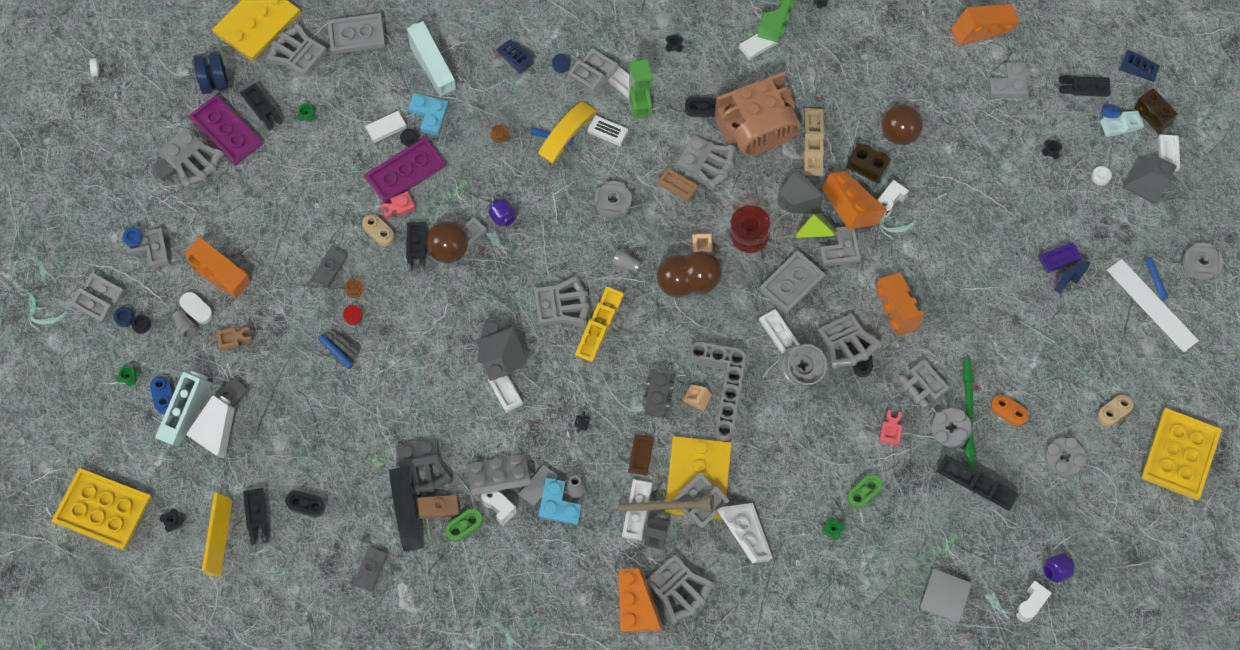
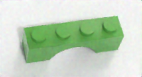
(773, 22)
(639, 83)

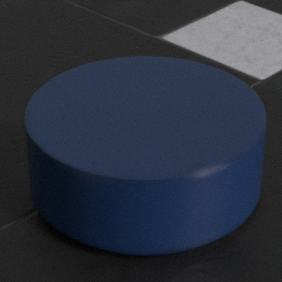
(561, 63)
(123, 317)

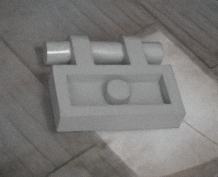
(928, 381)

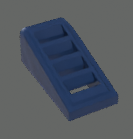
(519, 67)
(1137, 71)

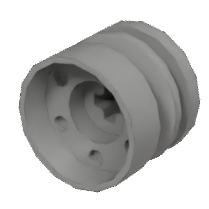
(813, 365)

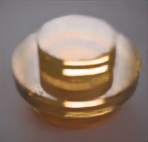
(499, 133)
(353, 288)

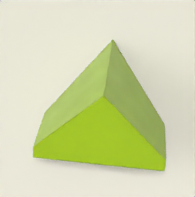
(816, 227)

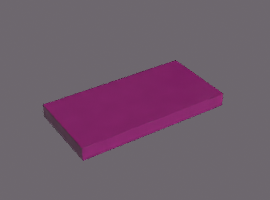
(225, 130)
(405, 170)

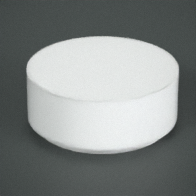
(94, 67)
(1101, 175)

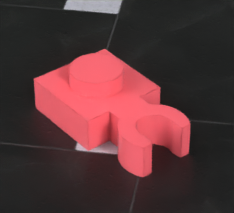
(399, 204)
(891, 430)

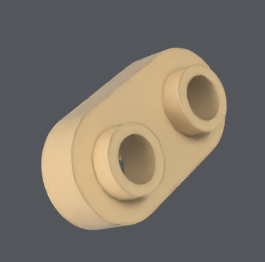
(377, 229)
(1116, 409)

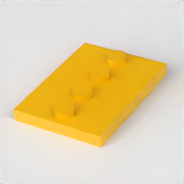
(255, 25)
(1181, 454)
(694, 456)
(101, 509)

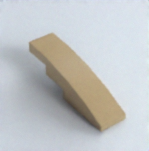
(813, 142)

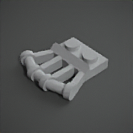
(303, 59)
(184, 147)
(695, 158)
(549, 304)
(843, 331)
(669, 579)

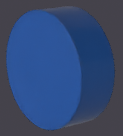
(1111, 111)
(132, 237)

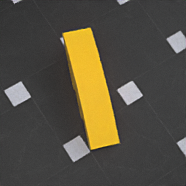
(599, 324)

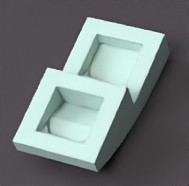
(1125, 123)

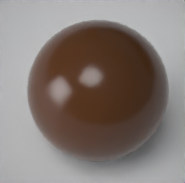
(902, 124)
(447, 242)
(703, 271)
(673, 277)

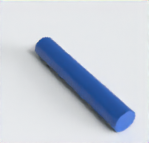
(544, 134)
(1156, 278)
(335, 351)

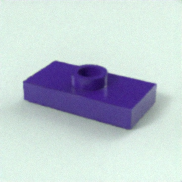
(1060, 257)

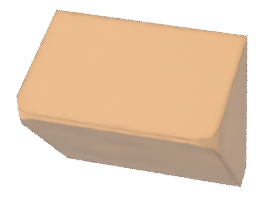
(702, 242)
(697, 396)

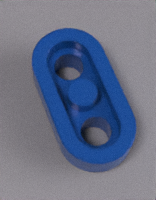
(161, 393)

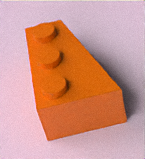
(984, 22)
(852, 201)
(217, 268)
(898, 304)
(636, 602)

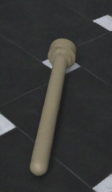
(704, 504)

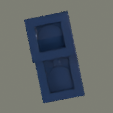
(1074, 275)

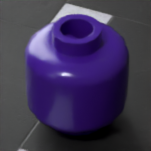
(502, 212)
(1058, 568)

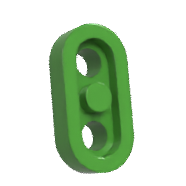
(864, 492)
(463, 525)

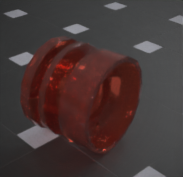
(750, 219)

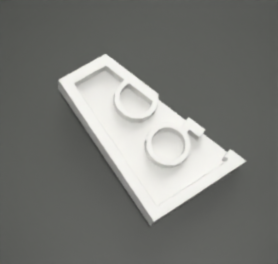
(747, 530)

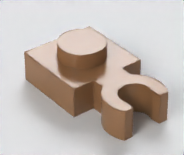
(230, 338)

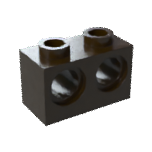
(1156, 111)
(866, 167)

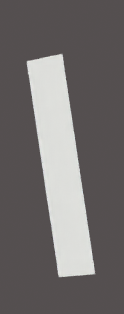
(1152, 305)

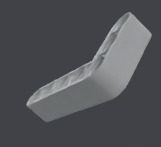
(730, 386)

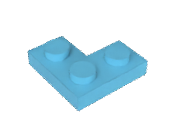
(432, 110)
(553, 507)

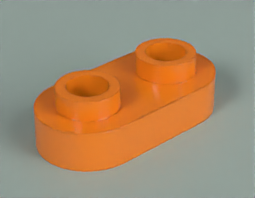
(1009, 411)

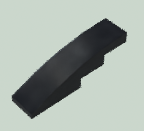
(977, 482)
(406, 508)

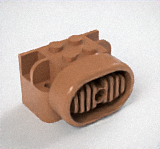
(758, 116)

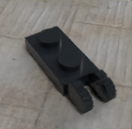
(1085, 85)
(260, 105)
(416, 245)
(256, 514)

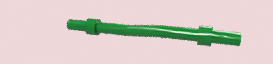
(968, 379)

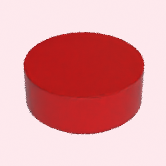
(352, 315)

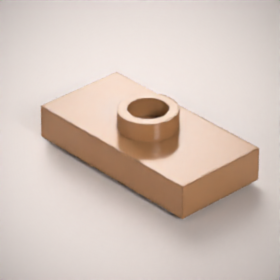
(678, 184)
(437, 506)

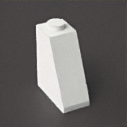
(214, 426)

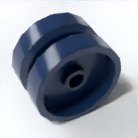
(211, 72)

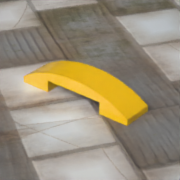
(565, 130)

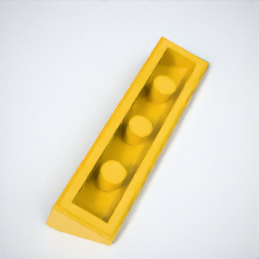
(217, 535)

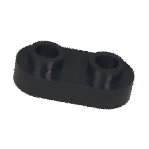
(702, 106)
(868, 364)
(306, 503)

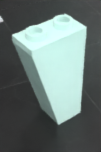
(430, 58)
(183, 407)

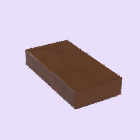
(641, 455)

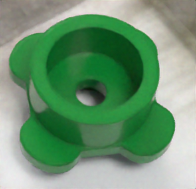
(306, 108)
(124, 371)
(834, 534)

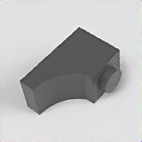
(656, 533)

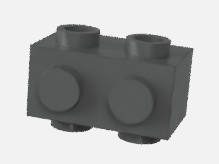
(657, 399)

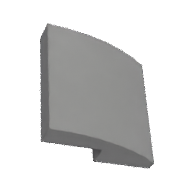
(594, 70)
(97, 297)
(696, 489)
(946, 595)

